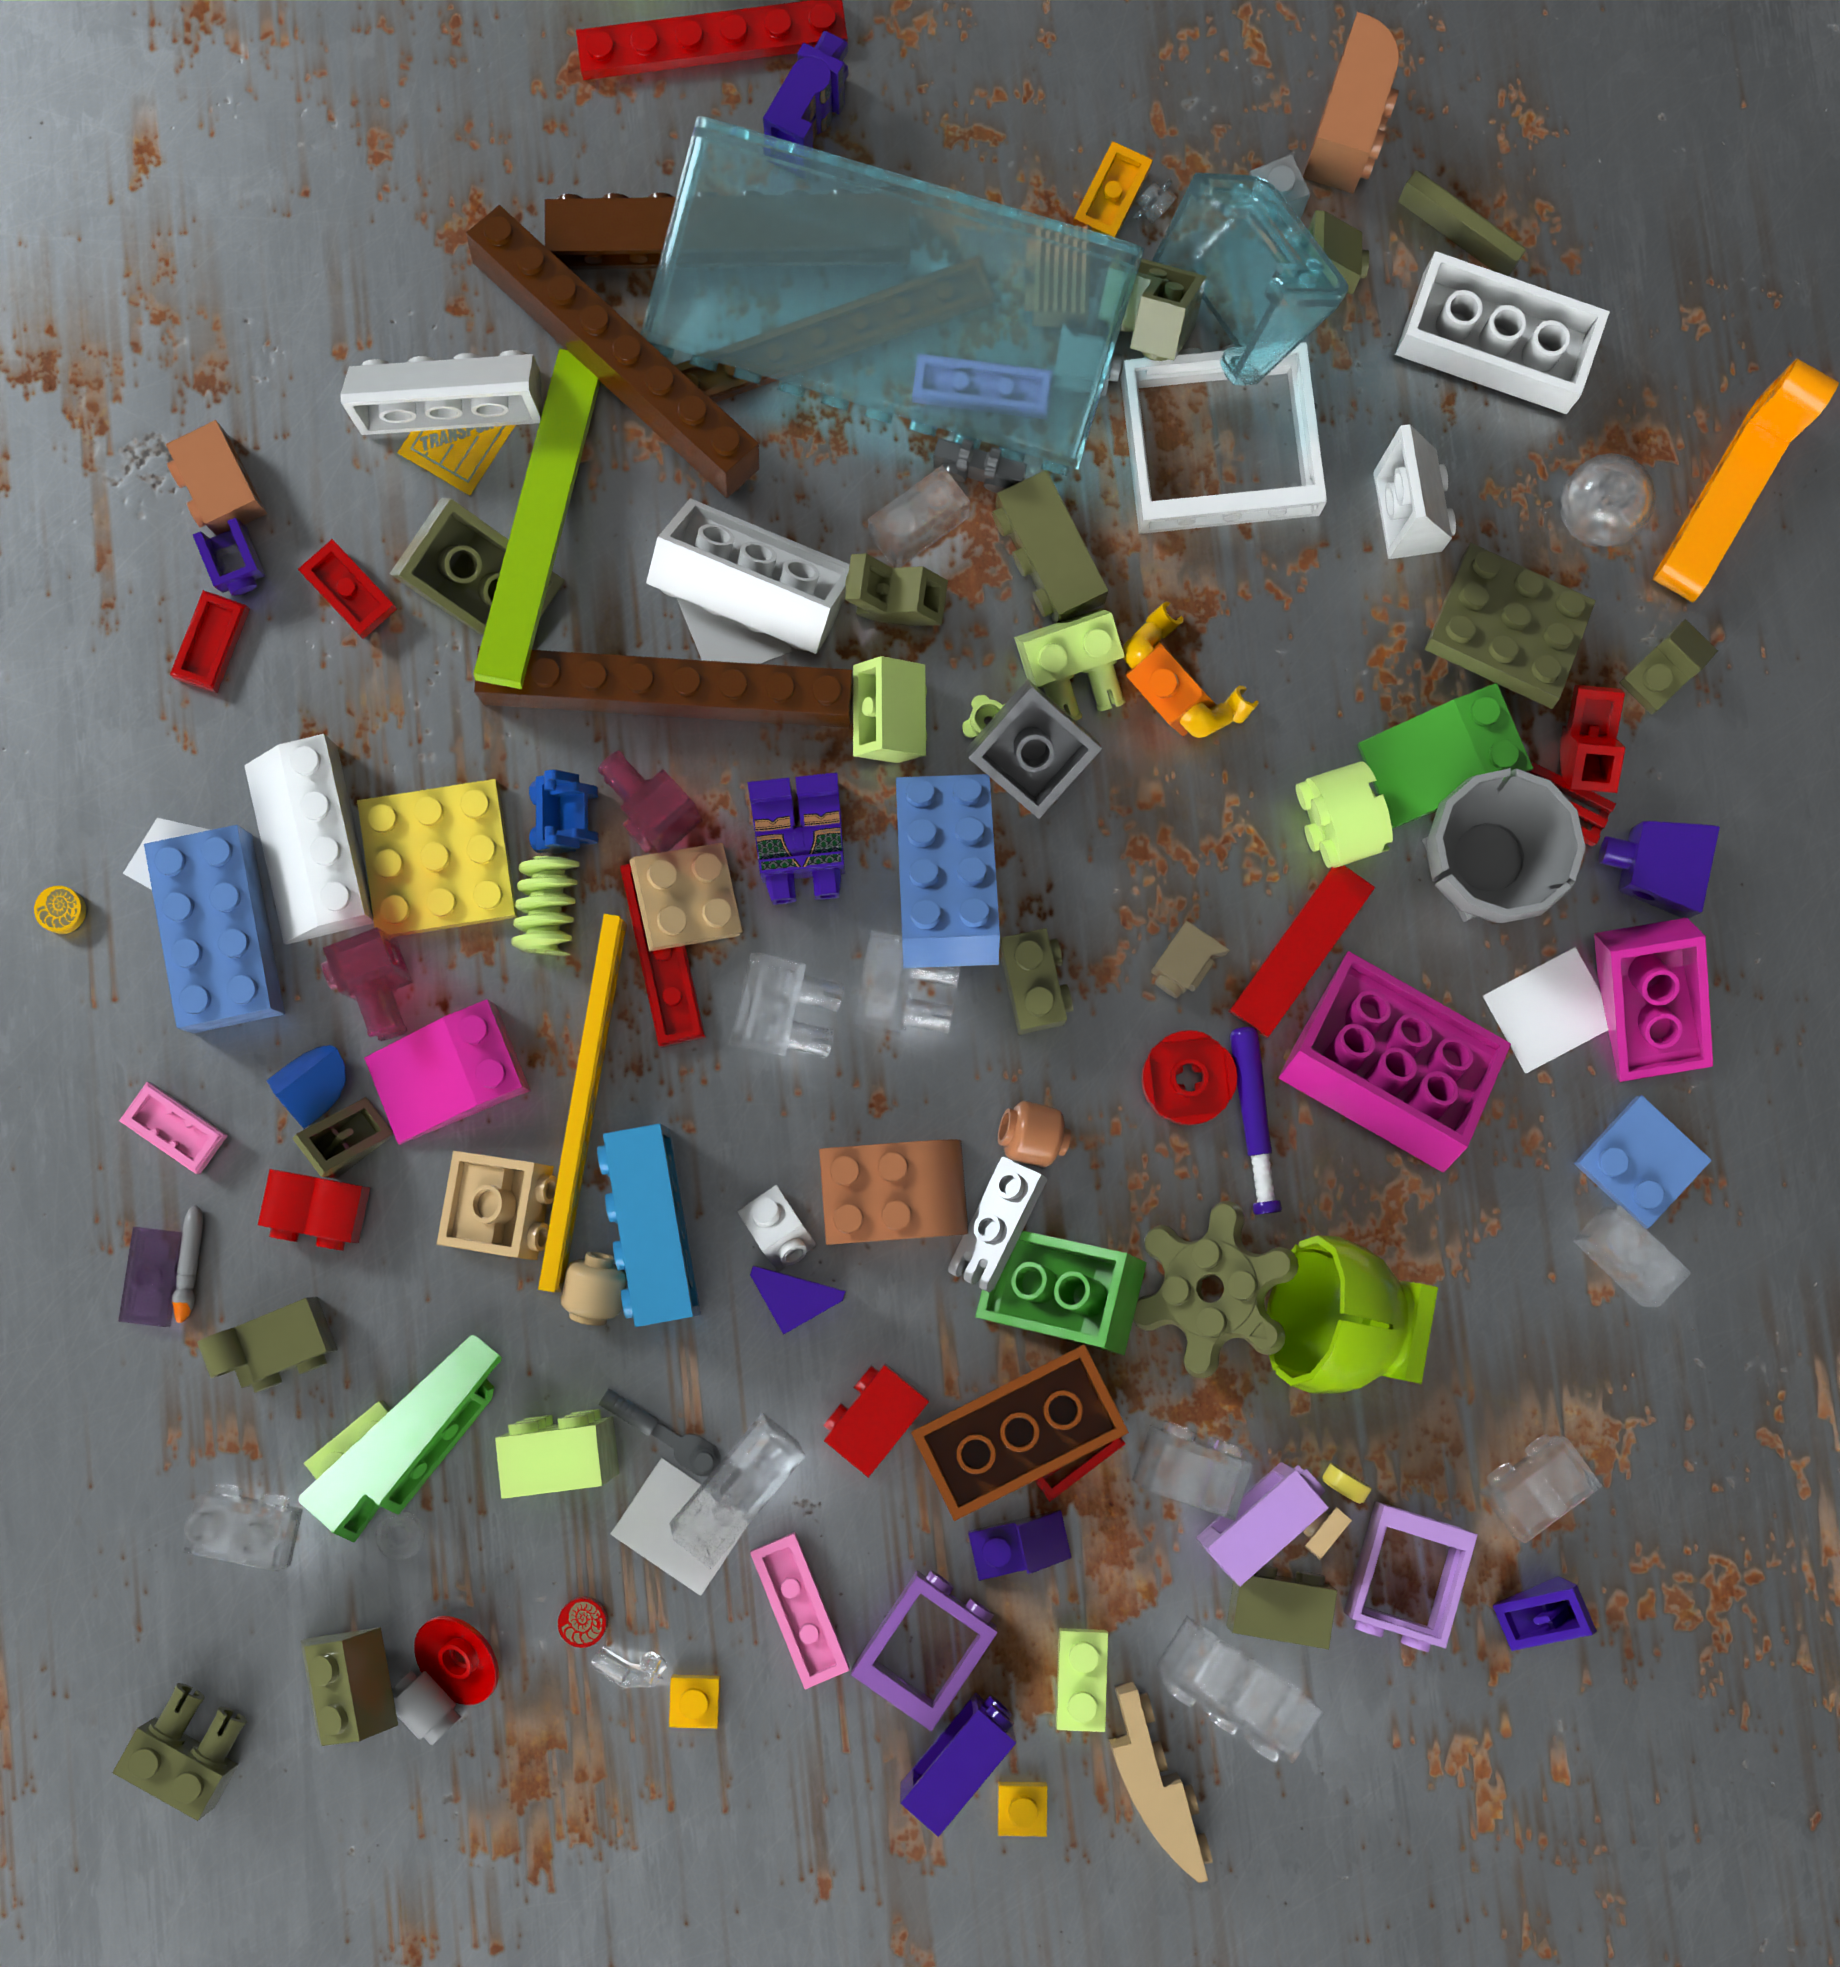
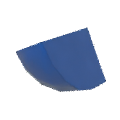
(310, 1083)

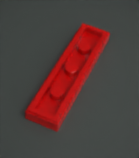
(1301, 949)
(667, 981)

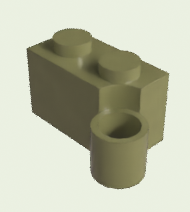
(271, 1345)

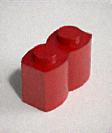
(313, 1207)

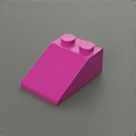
(1655, 998)
(447, 1071)

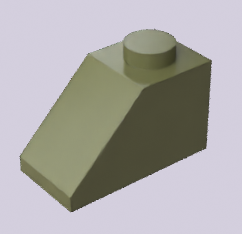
(1342, 246)

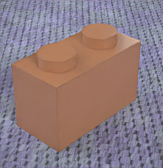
(214, 477)

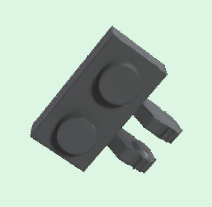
(988, 467)

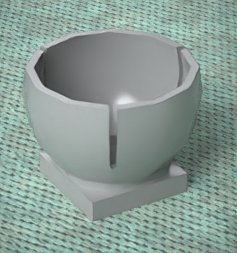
(1505, 846)

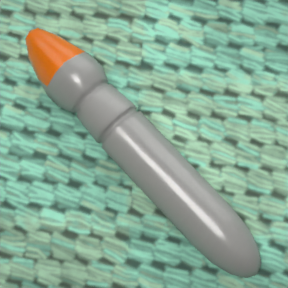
(183, 1296)

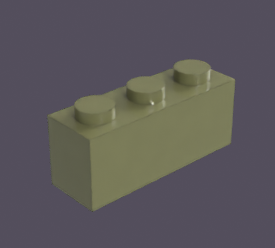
(1049, 548)

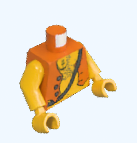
(1171, 687)

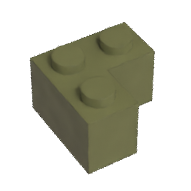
(1163, 309)

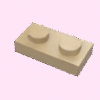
(1325, 1532)

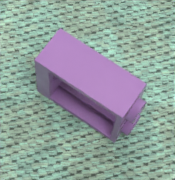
(1266, 1521)
(1415, 1635)

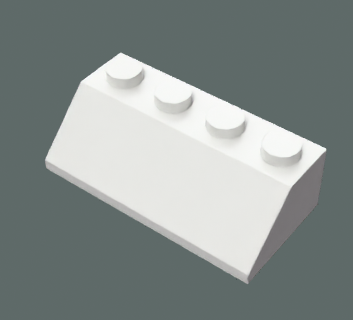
(443, 393)
(749, 575)
(309, 839)

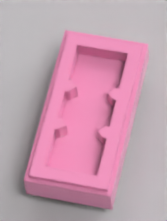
(173, 1128)

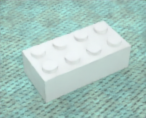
(1502, 333)

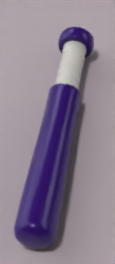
(1252, 1099)

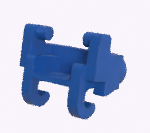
(561, 812)

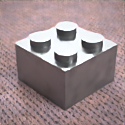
(1033, 749)

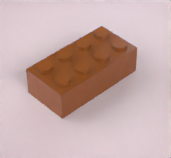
(1019, 1432)

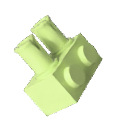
(1070, 647)

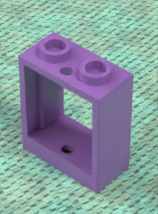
(896, 1689)

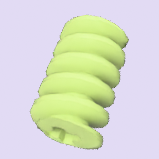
(544, 905)

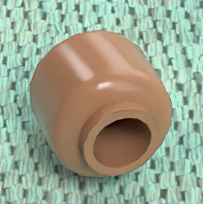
(1033, 1134)

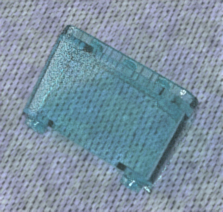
(1261, 266)

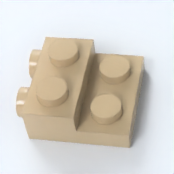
(496, 1205)

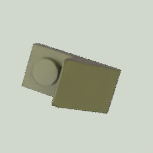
(1669, 666)

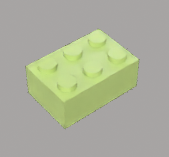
(557, 1456)

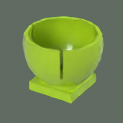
(1349, 1319)

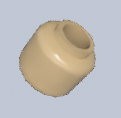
(593, 1289)

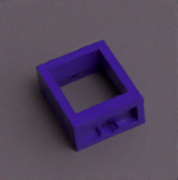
(958, 1762)

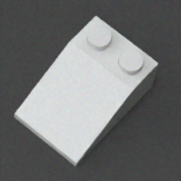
(1412, 496)

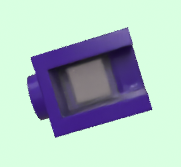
(230, 559)

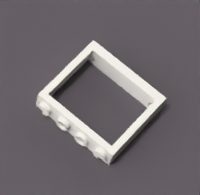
(1232, 508)

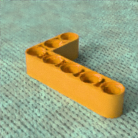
(1740, 476)

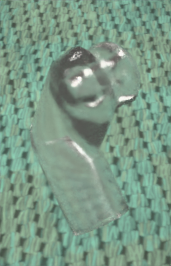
(630, 1674)

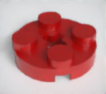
(1205, 1057)

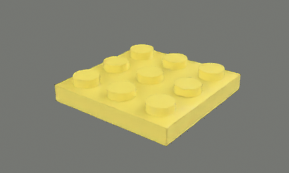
(437, 858)

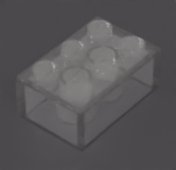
(1238, 1692)

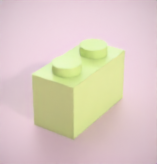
(889, 710)

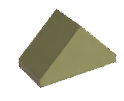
(343, 1138)

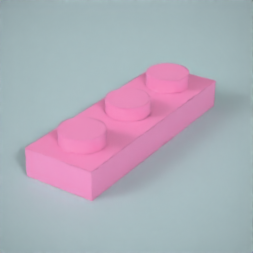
(800, 1610)

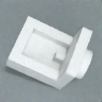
(777, 1228)

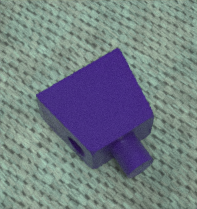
(1664, 864)

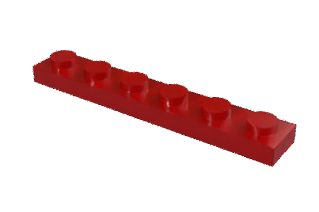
(707, 38)

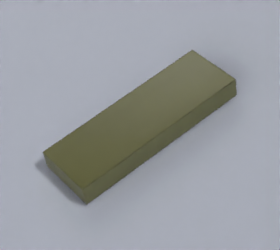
(1461, 224)

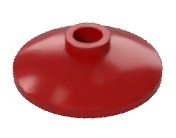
(457, 1659)

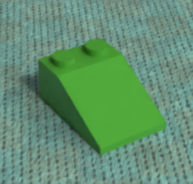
(1440, 749)
(1067, 1292)

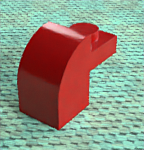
(1589, 743)

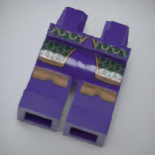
(810, 92)
(801, 851)

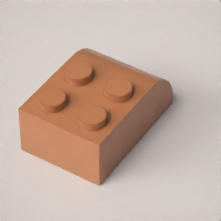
(1356, 108)
(893, 1191)

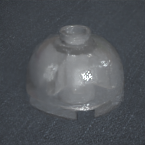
(1608, 500)

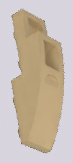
(1160, 1800)

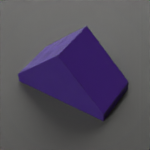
(792, 1298)
(1544, 1615)

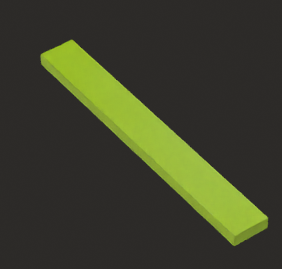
(538, 524)

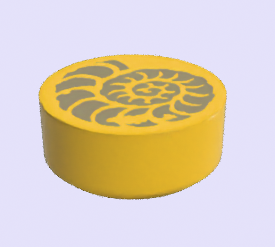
(60, 909)

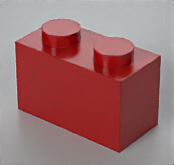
(874, 1419)

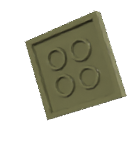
(1510, 625)

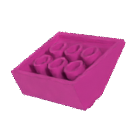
(1396, 1062)

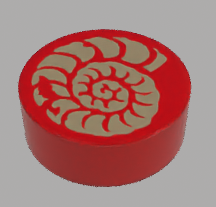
(582, 1622)

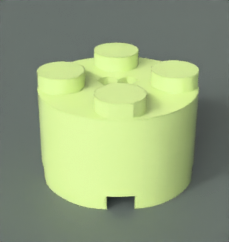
(1345, 815)

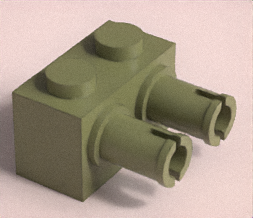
(177, 1766)

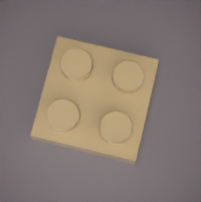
(686, 896)

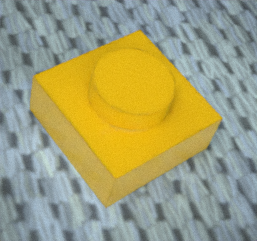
(694, 1701)
(1022, 1809)

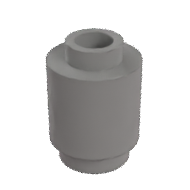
(424, 1706)

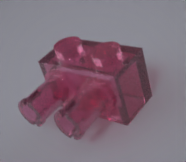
(655, 808)
(370, 971)

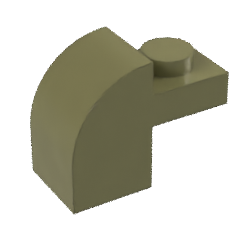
(895, 594)

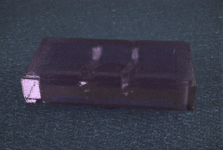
(150, 1277)

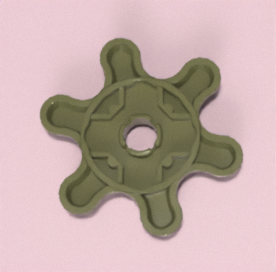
(1245, 1282)

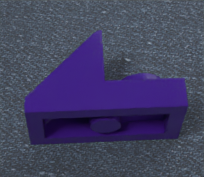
(1020, 1545)

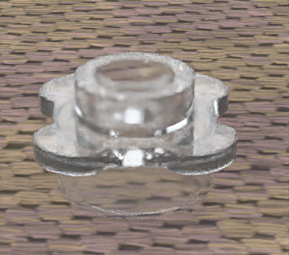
(1155, 201)

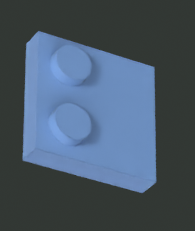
(1642, 1161)

